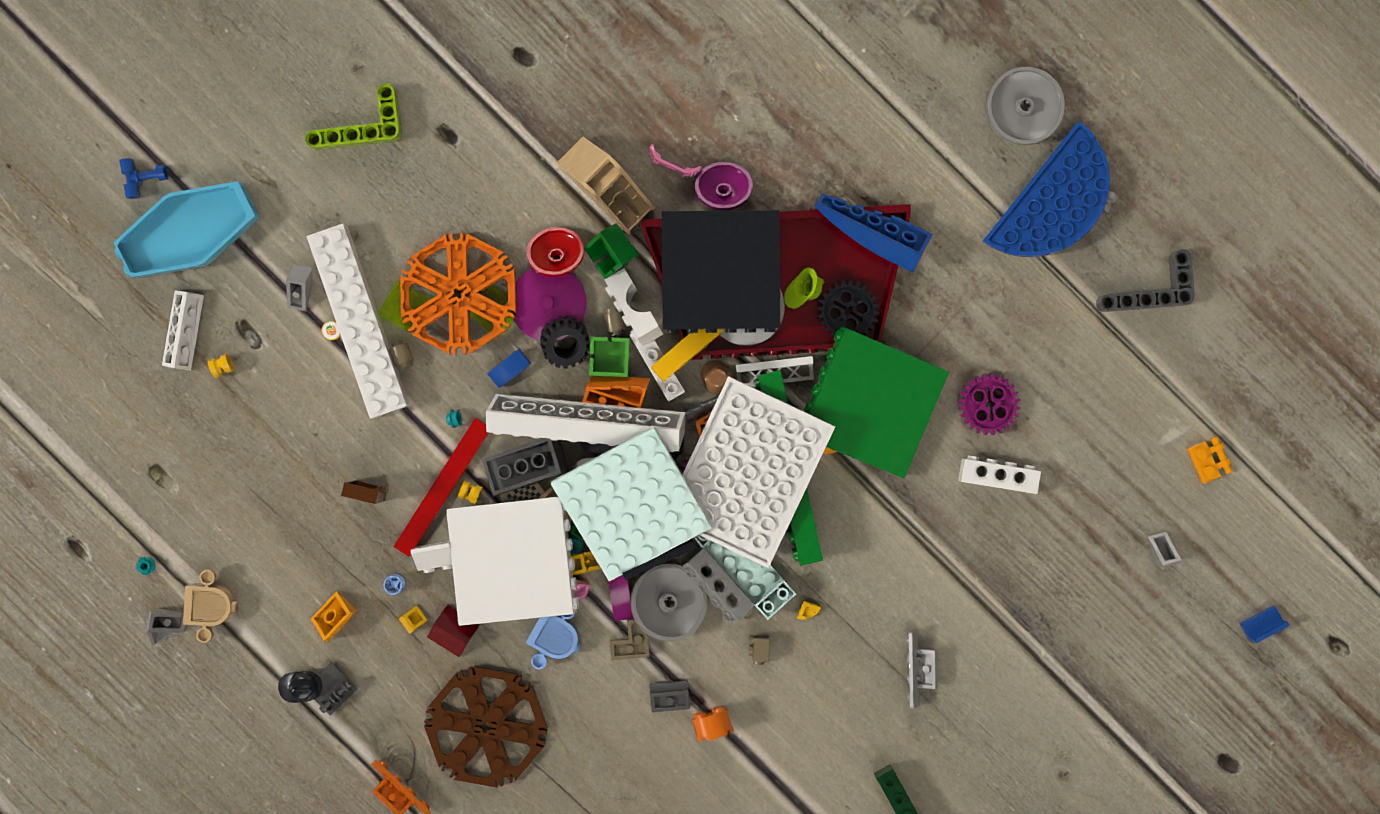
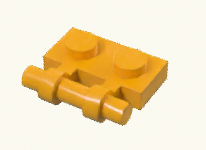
(1204, 463)

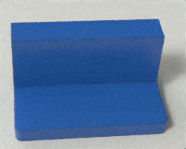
(1263, 625)

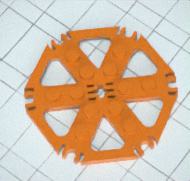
(445, 288)

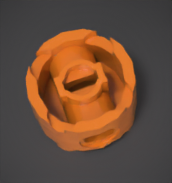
(713, 724)

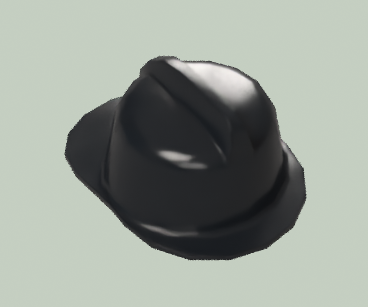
(300, 686)

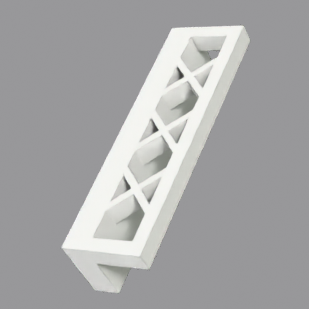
(184, 331)
(768, 365)

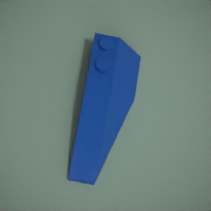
(885, 236)

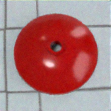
(555, 244)

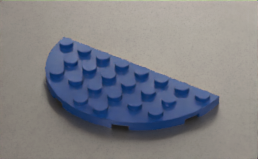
(1058, 201)

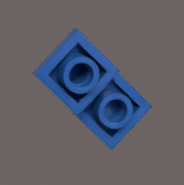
(509, 368)

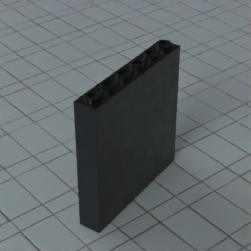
(721, 270)

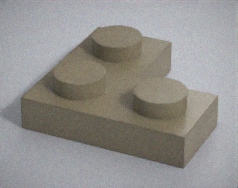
(634, 647)

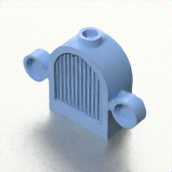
(553, 637)

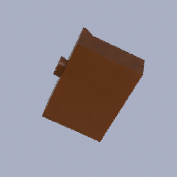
(365, 491)

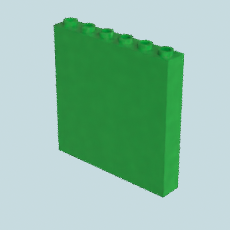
(875, 400)

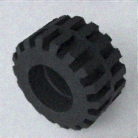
(564, 356)

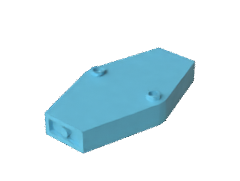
(186, 230)

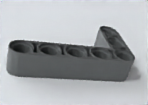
(1154, 296)

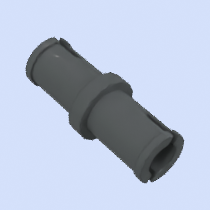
(701, 409)

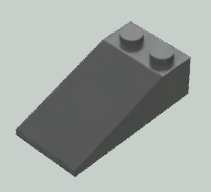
(525, 465)

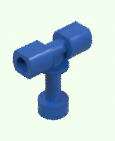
(135, 178)

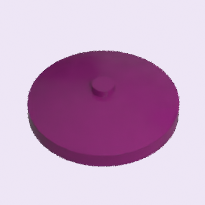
(545, 298)

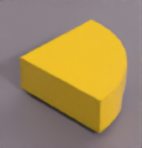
(808, 610)

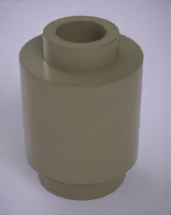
(613, 322)
(401, 355)

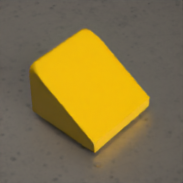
(413, 619)

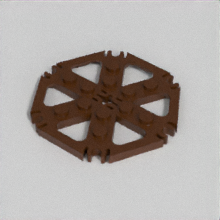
(469, 722)

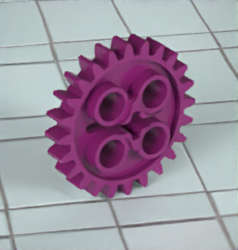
(1006, 402)

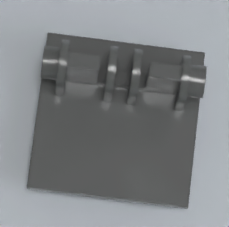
(335, 689)

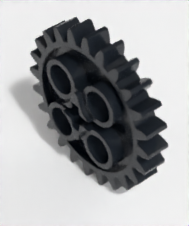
(858, 296)

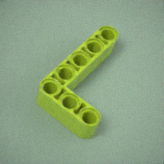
(363, 130)

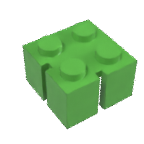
(610, 356)

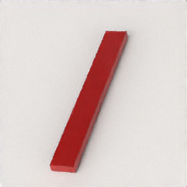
(442, 487)

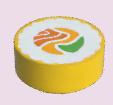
(330, 330)

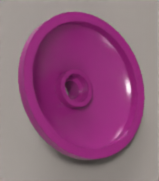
(726, 179)

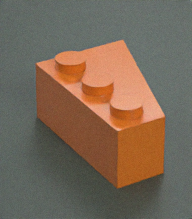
(616, 391)

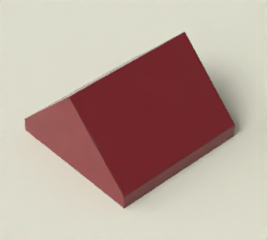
(449, 634)

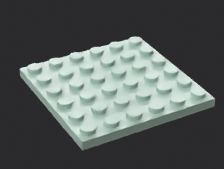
(631, 504)

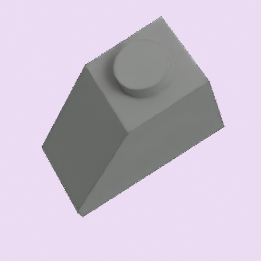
(299, 287)

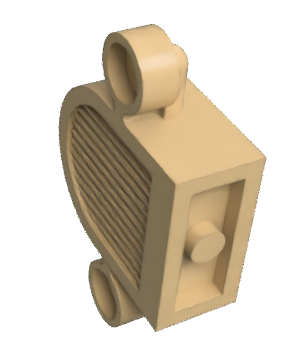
(207, 605)

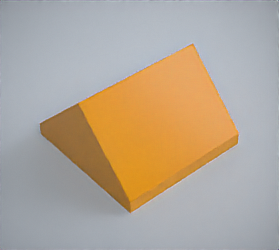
(333, 616)

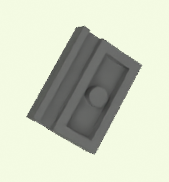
(669, 696)

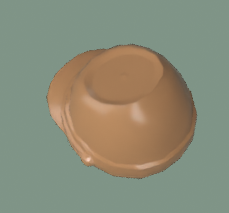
(715, 375)

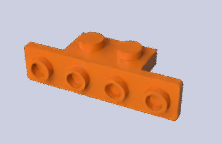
(394, 794)

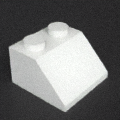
(432, 556)

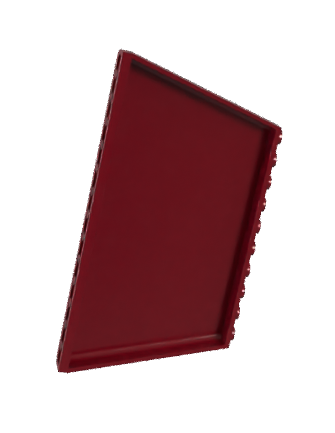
(818, 244)

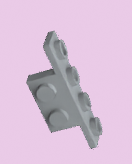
(922, 669)

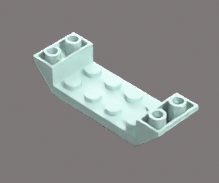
(759, 583)

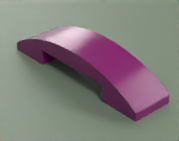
(620, 598)

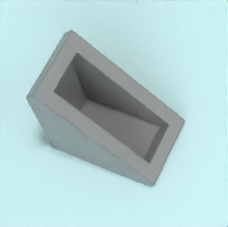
(1163, 550)

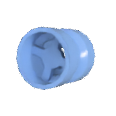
(393, 587)

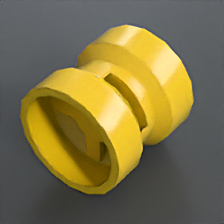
(221, 365)
(474, 494)

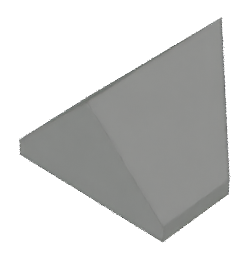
(164, 624)

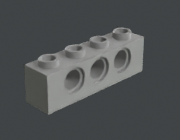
(728, 588)

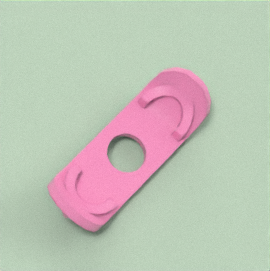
(688, 172)

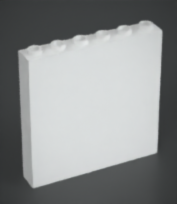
(512, 561)

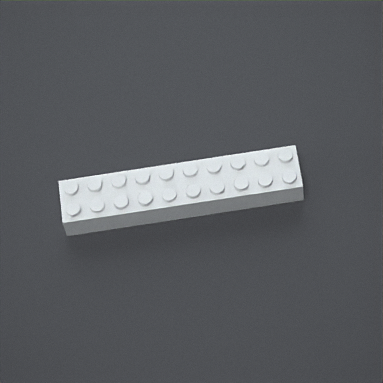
(358, 321)
(581, 421)

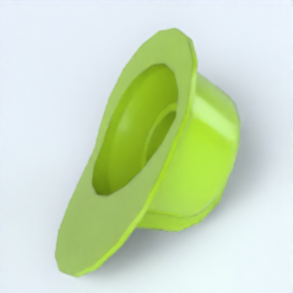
(803, 288)

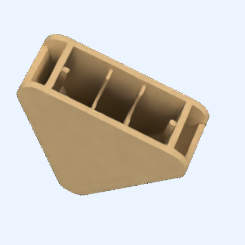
(605, 184)

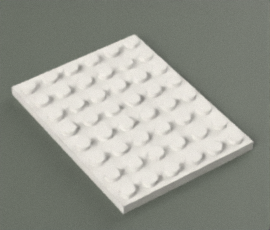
(753, 468)

